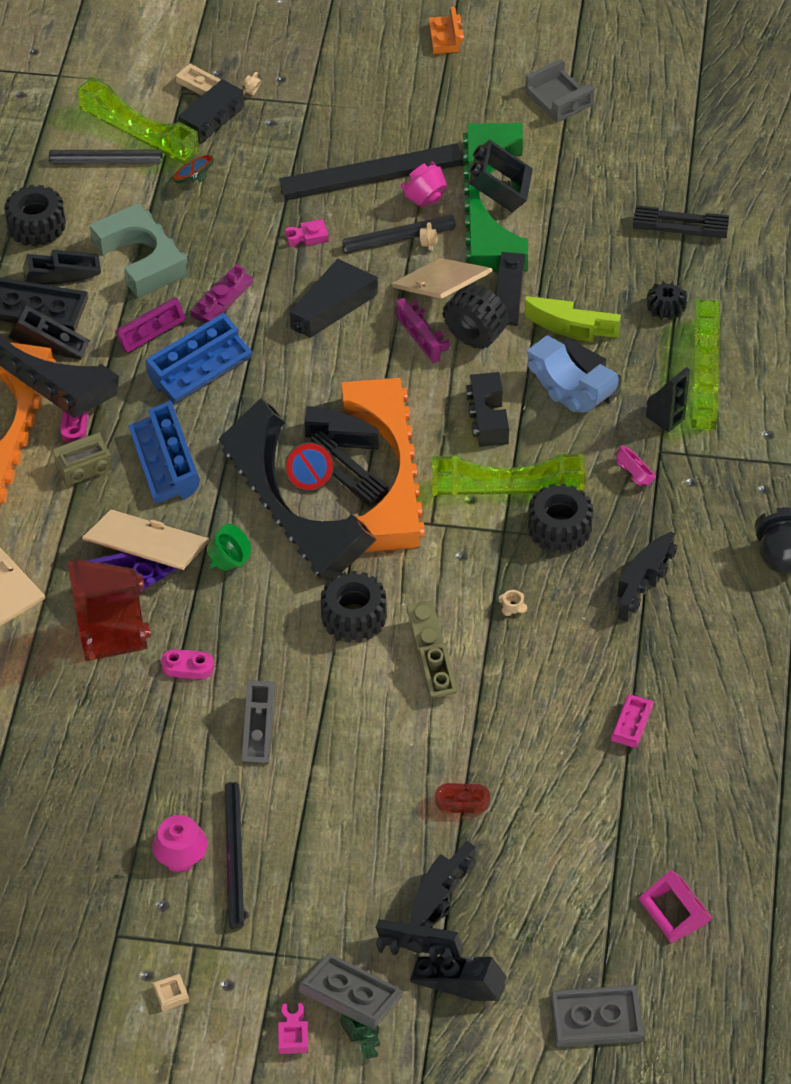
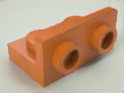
(446, 33)

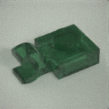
(366, 1035)

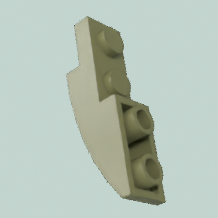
(430, 649)

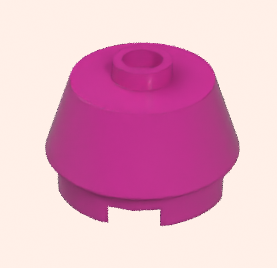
(425, 185)
(179, 843)

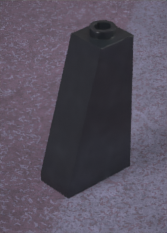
(332, 297)

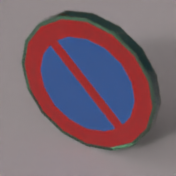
(194, 170)
(309, 467)

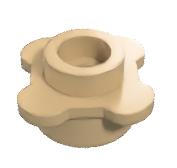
(251, 84)
(428, 236)
(512, 602)

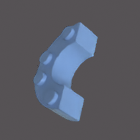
(565, 380)

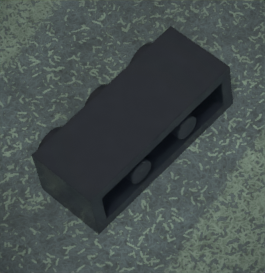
(213, 109)

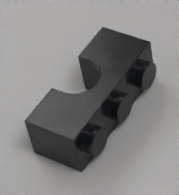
(490, 425)

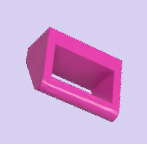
(673, 881)

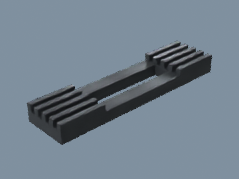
(714, 224)
(370, 488)

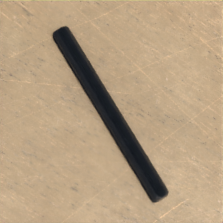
(234, 856)

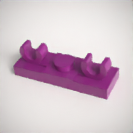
(222, 295)
(150, 324)
(420, 329)

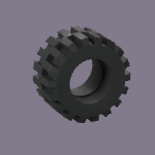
(35, 215)
(475, 316)
(557, 533)
(353, 623)

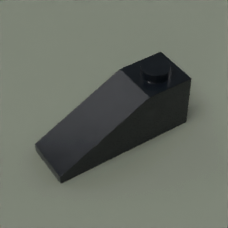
(511, 283)
(39, 330)
(668, 405)

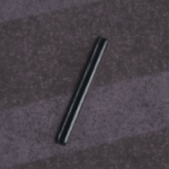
(105, 156)
(396, 234)

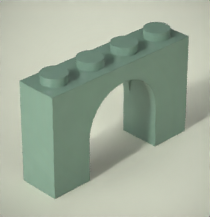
(137, 226)

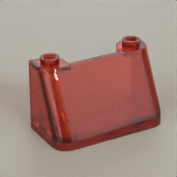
(107, 608)

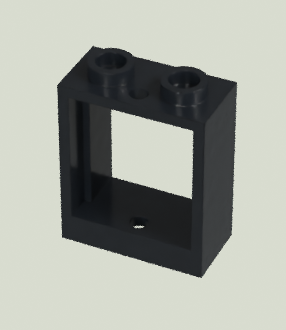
(520, 173)

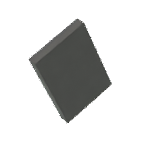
(350, 991)
(596, 1016)

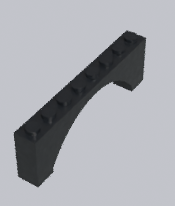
(67, 386)
(326, 544)

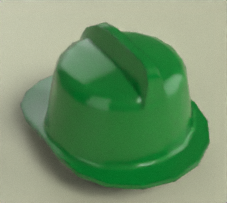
(228, 548)

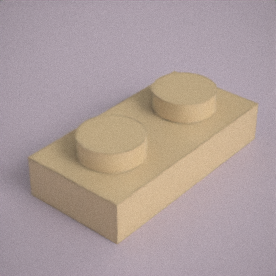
(196, 79)

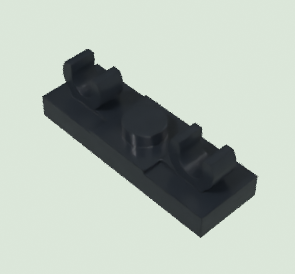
(418, 940)

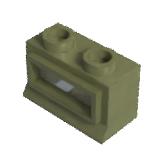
(82, 459)

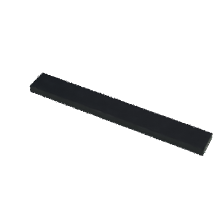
(368, 171)

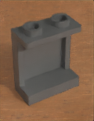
(558, 92)

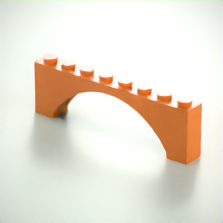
(27, 404)
(395, 518)

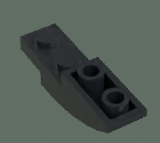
(643, 571)
(441, 879)

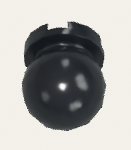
(775, 539)

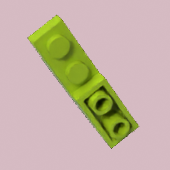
(563, 319)

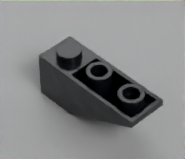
(464, 976)

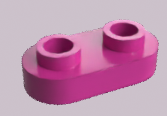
(73, 428)
(630, 461)
(186, 664)

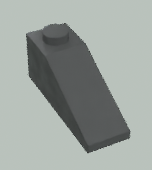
(259, 721)

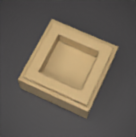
(170, 992)

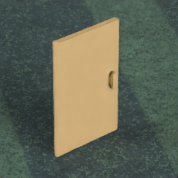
(441, 278)
(146, 539)
(16, 590)

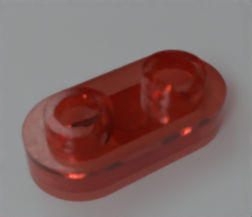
(462, 797)

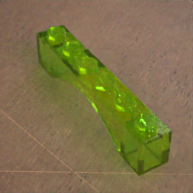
(103, 103)
(706, 365)
(460, 477)

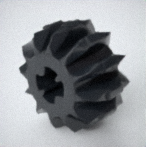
(666, 300)

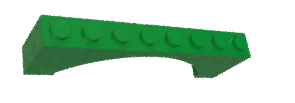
(487, 236)

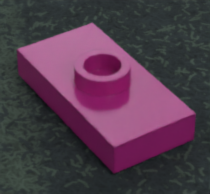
(632, 721)

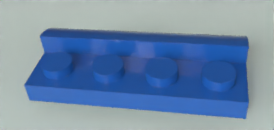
(197, 358)
(165, 454)

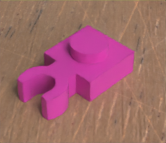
(310, 232)
(293, 1032)

